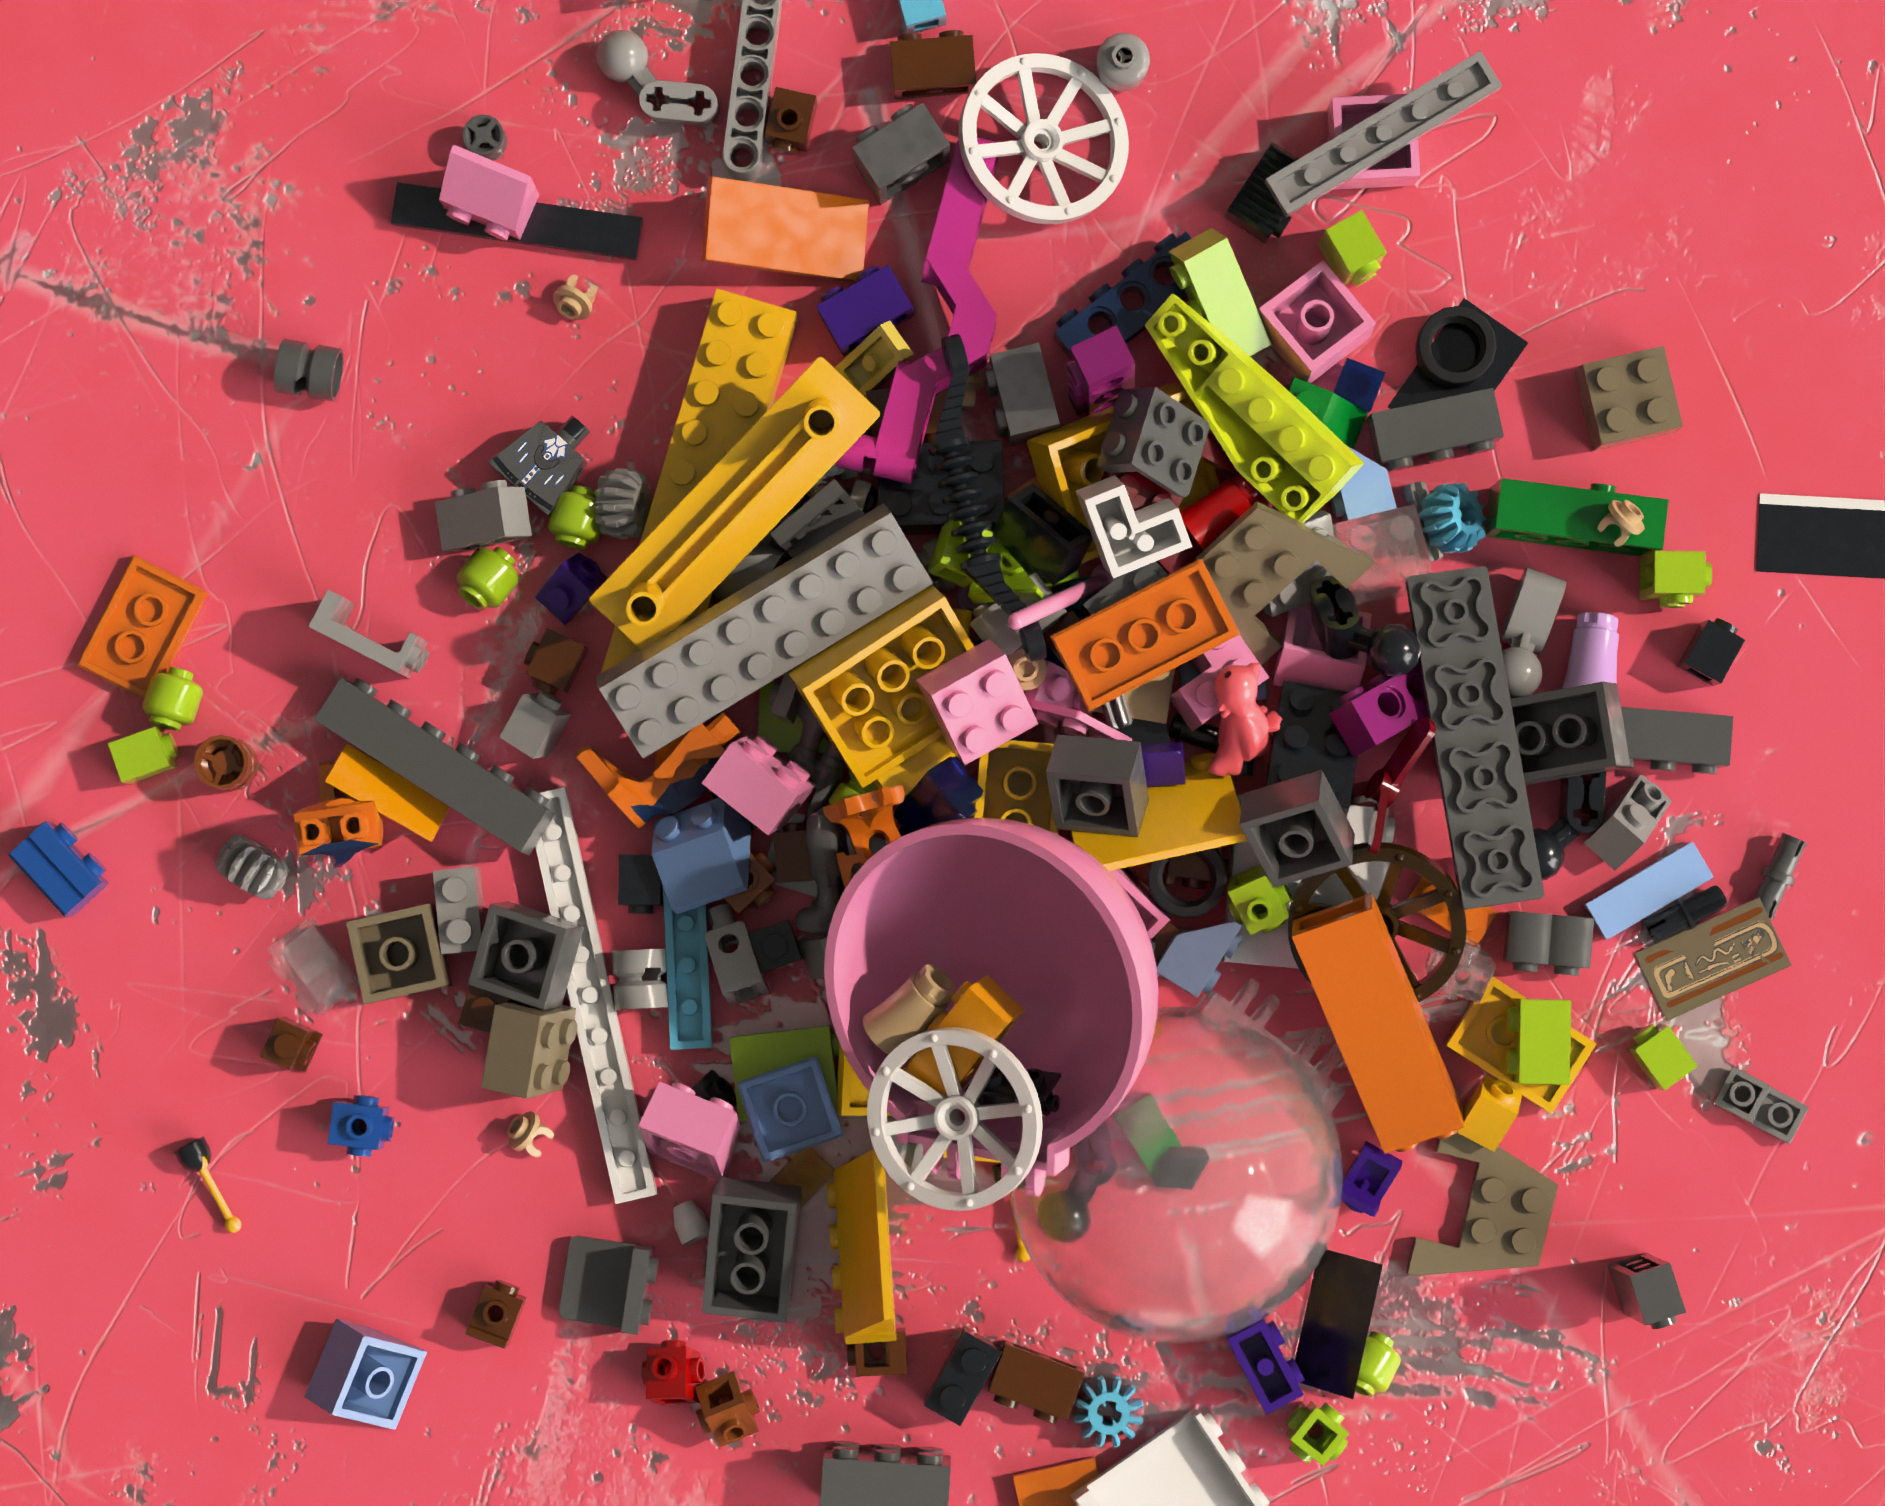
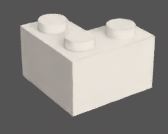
(1126, 536)

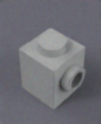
(536, 724)

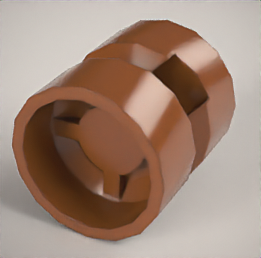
(226, 763)

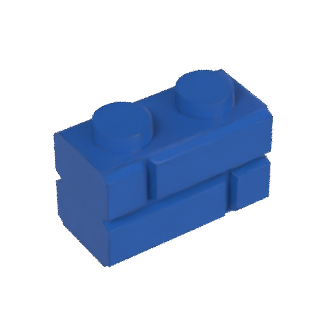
(59, 867)

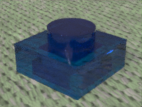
(1359, 384)

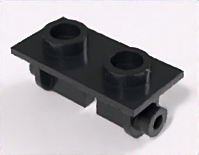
(1000, 1090)

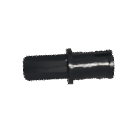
(1685, 913)

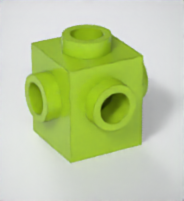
(1257, 901)
(1321, 1448)

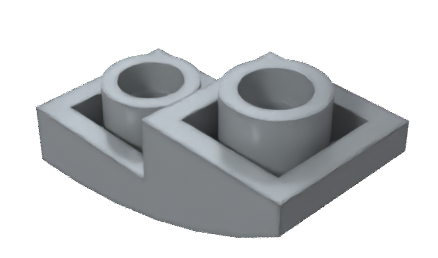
(1761, 1105)

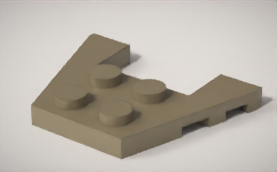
(1265, 555)
(1502, 1219)

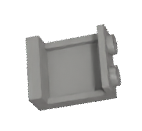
(330, 621)

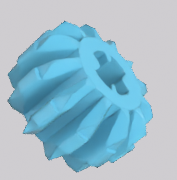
(1453, 518)
(1095, 1416)

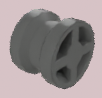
(478, 132)

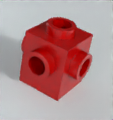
(672, 1373)

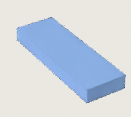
(1648, 890)

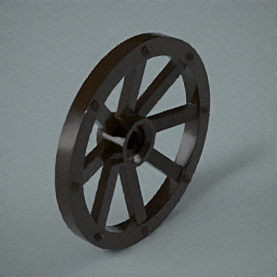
(1445, 891)

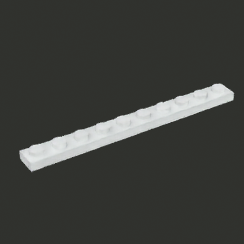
(594, 1004)

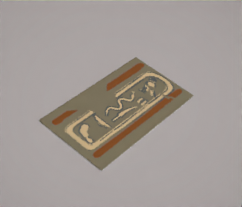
(1713, 959)

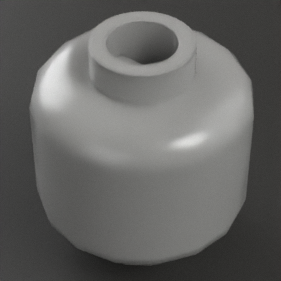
(1122, 75)

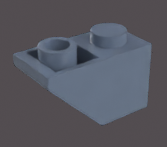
(1195, 954)

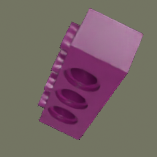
(1099, 371)
(1381, 712)

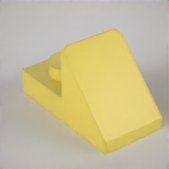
(875, 359)

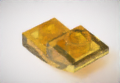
(805, 1170)

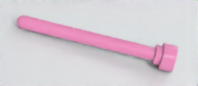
(1060, 600)

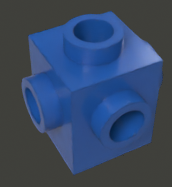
(345, 1125)

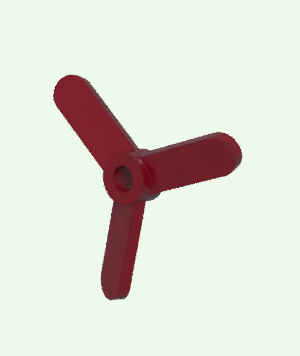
(1387, 782)

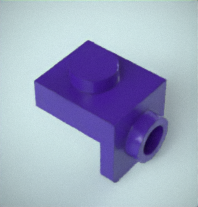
(571, 587)
(1369, 1179)

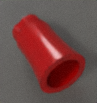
(1218, 510)

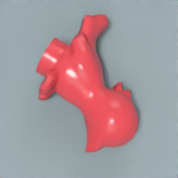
(1243, 723)

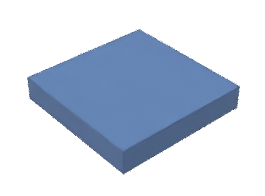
(790, 1109)

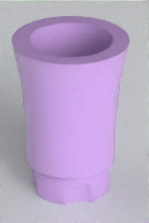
(1593, 650)

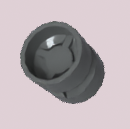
(308, 370)

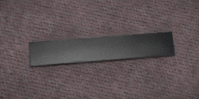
(547, 227)

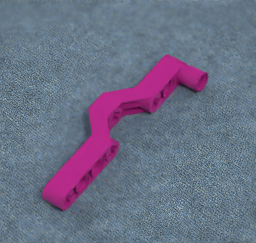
(915, 384)

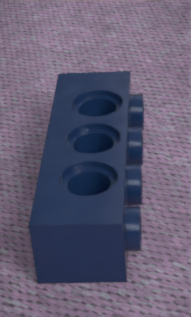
(1107, 302)

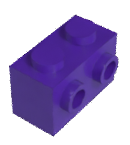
(863, 307)
(1264, 1366)

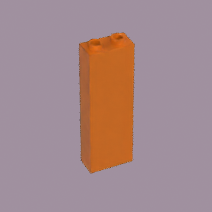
(1378, 1024)

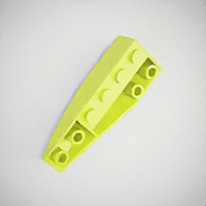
(1253, 416)

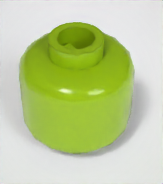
(574, 518)
(487, 578)
(172, 699)
(1377, 1365)

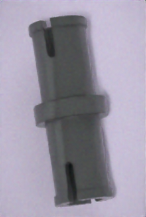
(1780, 873)

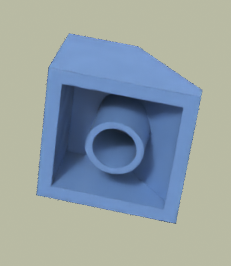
(702, 854)
(365, 1375)

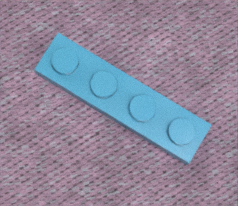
(688, 978)

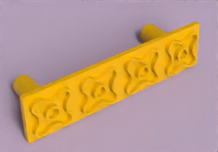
(735, 504)

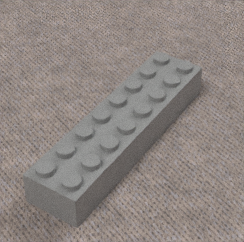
(763, 630)

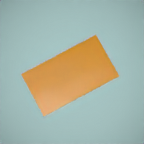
(392, 794)

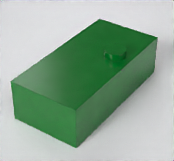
(1570, 517)

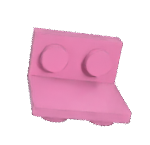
(1060, 704)

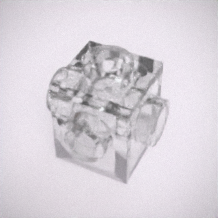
(1469, 977)

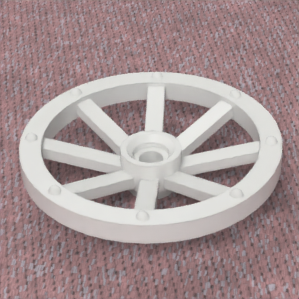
(1047, 134)
(949, 1122)

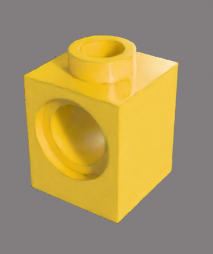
(1490, 1112)

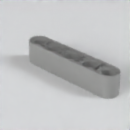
(748, 97)

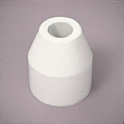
(690, 1223)

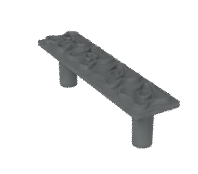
(1474, 738)

